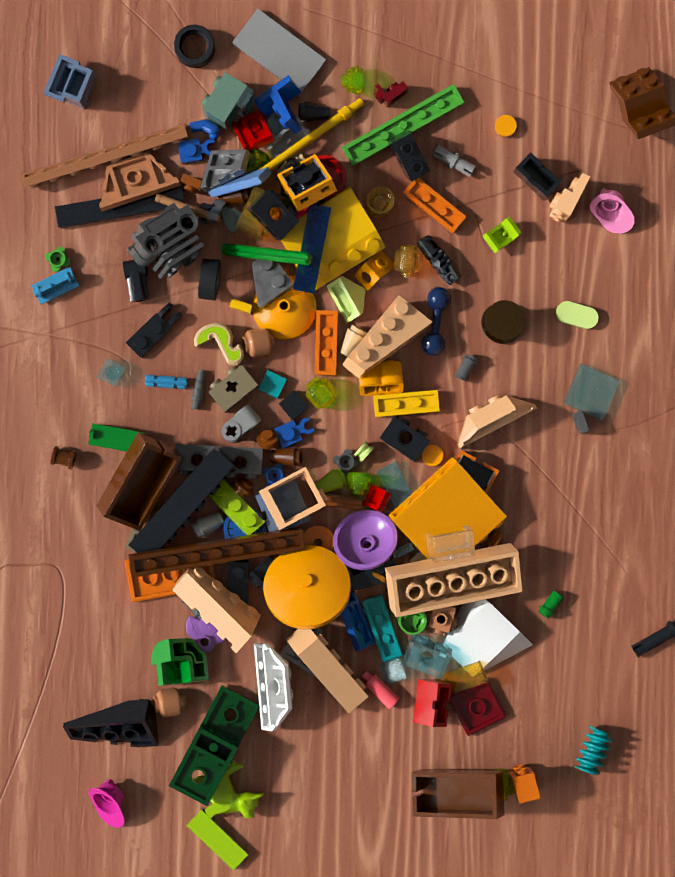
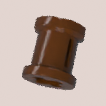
(63, 457)

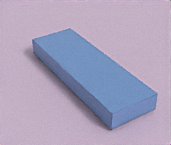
(242, 182)

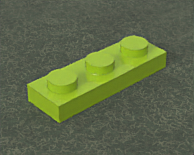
(237, 509)

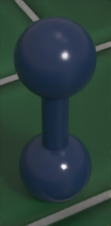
(433, 342)

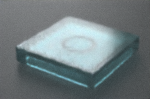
(591, 392)

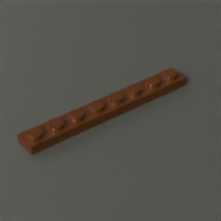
(216, 551)

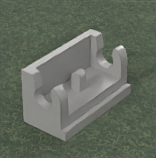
(285, 140)

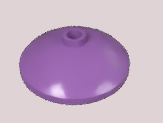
(363, 529)

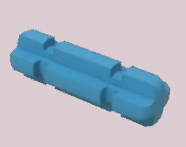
(166, 381)

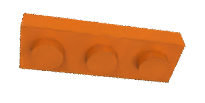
(434, 205)
(326, 342)

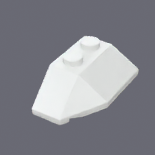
(273, 686)

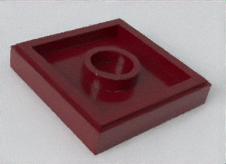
(477, 707)

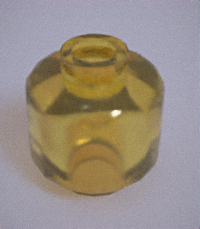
(408, 260)

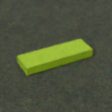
(217, 839)

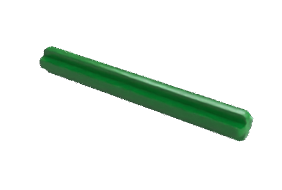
(266, 254)

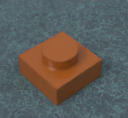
(191, 184)

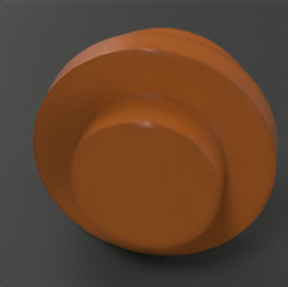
(267, 439)
(243, 487)

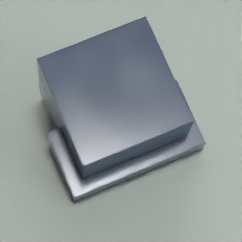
(70, 82)

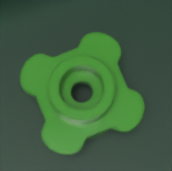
(56, 265)

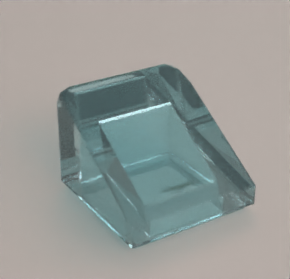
(393, 670)

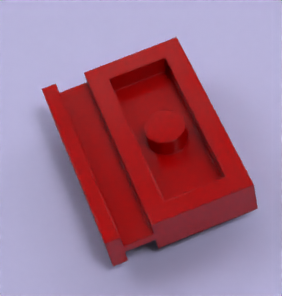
(253, 131)

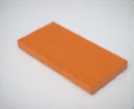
(157, 584)

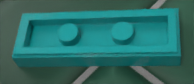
(382, 628)

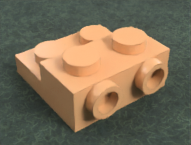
(565, 202)

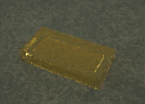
(465, 677)

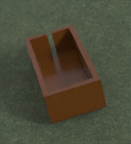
(139, 481)
(458, 793)

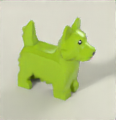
(227, 800)

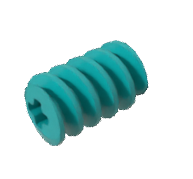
(594, 751)

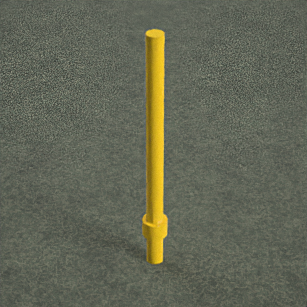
(343, 115)

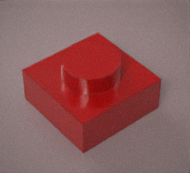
(377, 498)

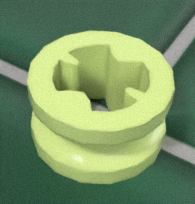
(363, 451)

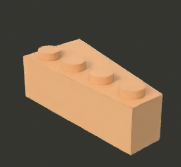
(390, 333)
(218, 606)
(327, 668)

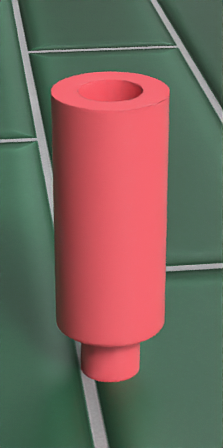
(380, 689)

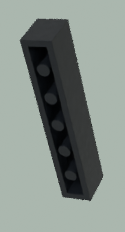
(184, 501)

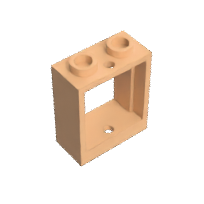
(273, 508)

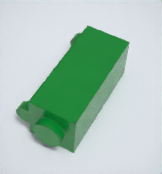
(111, 437)

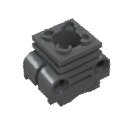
(166, 240)

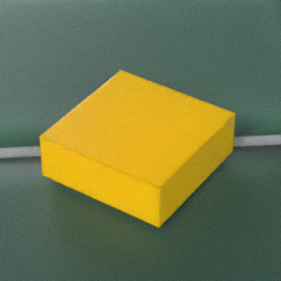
(241, 306)

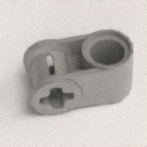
(244, 421)

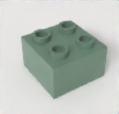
(221, 104)

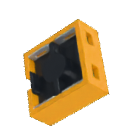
(307, 182)

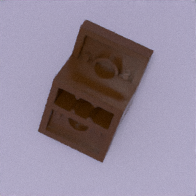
(643, 102)

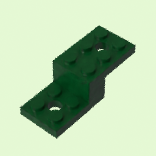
(214, 745)

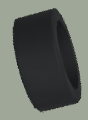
(194, 29)
(209, 279)

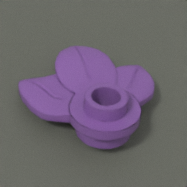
(199, 629)

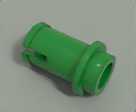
(550, 605)

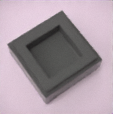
(580, 422)

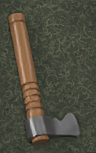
(211, 216)

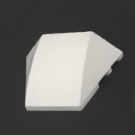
(484, 636)

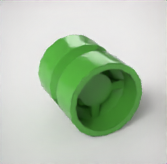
(413, 623)

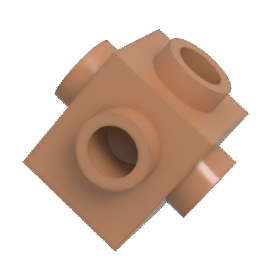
(450, 620)

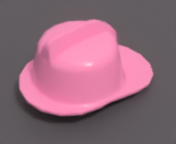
(612, 211)

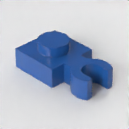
(192, 150)
(290, 433)

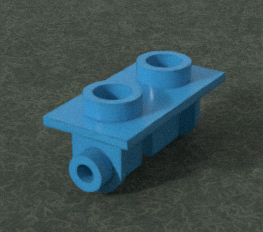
(55, 285)

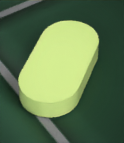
(576, 315)

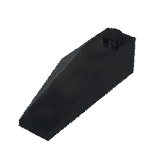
(125, 722)

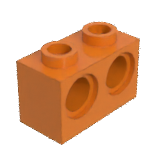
(524, 783)

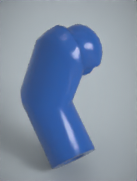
(207, 126)

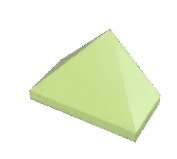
(348, 297)

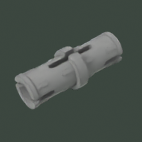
(454, 160)

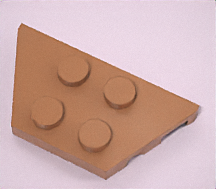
(134, 180)

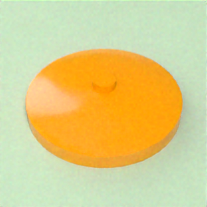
(307, 587)

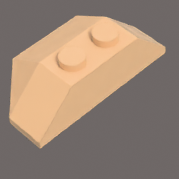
(492, 417)

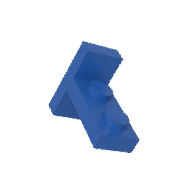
(277, 100)

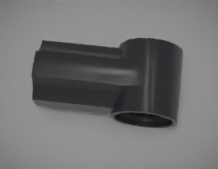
(137, 281)

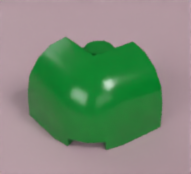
(179, 662)

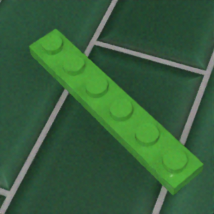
(410, 120)

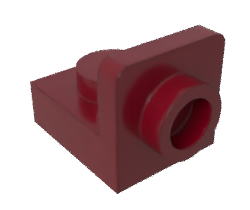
(394, 93)

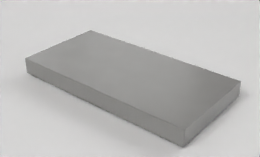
(278, 50)

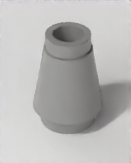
(206, 525)

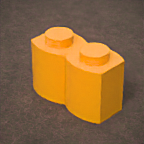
(382, 379)

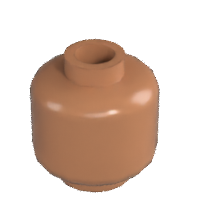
(258, 342)
(168, 702)

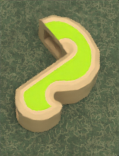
(224, 338)

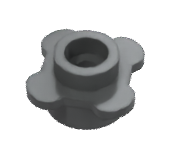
(347, 455)

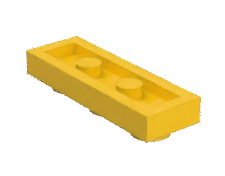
(406, 403)

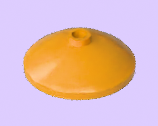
(289, 322)

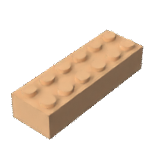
(443, 584)

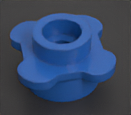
(268, 472)

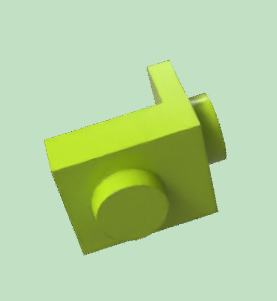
(502, 234)

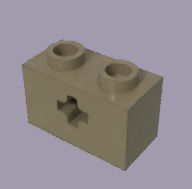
(245, 386)

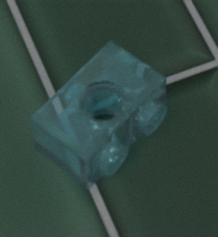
(433, 665)

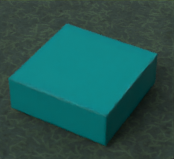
(272, 384)

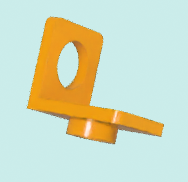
(376, 267)

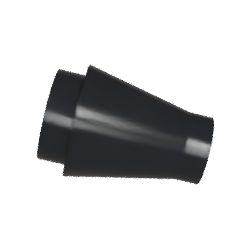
(312, 112)

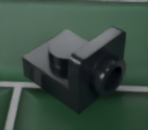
(259, 572)

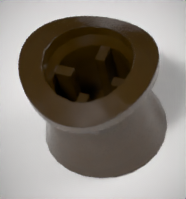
(503, 322)

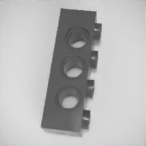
(253, 456)

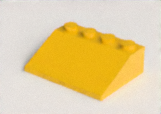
(348, 237)

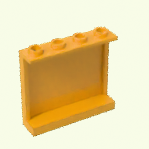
(445, 506)

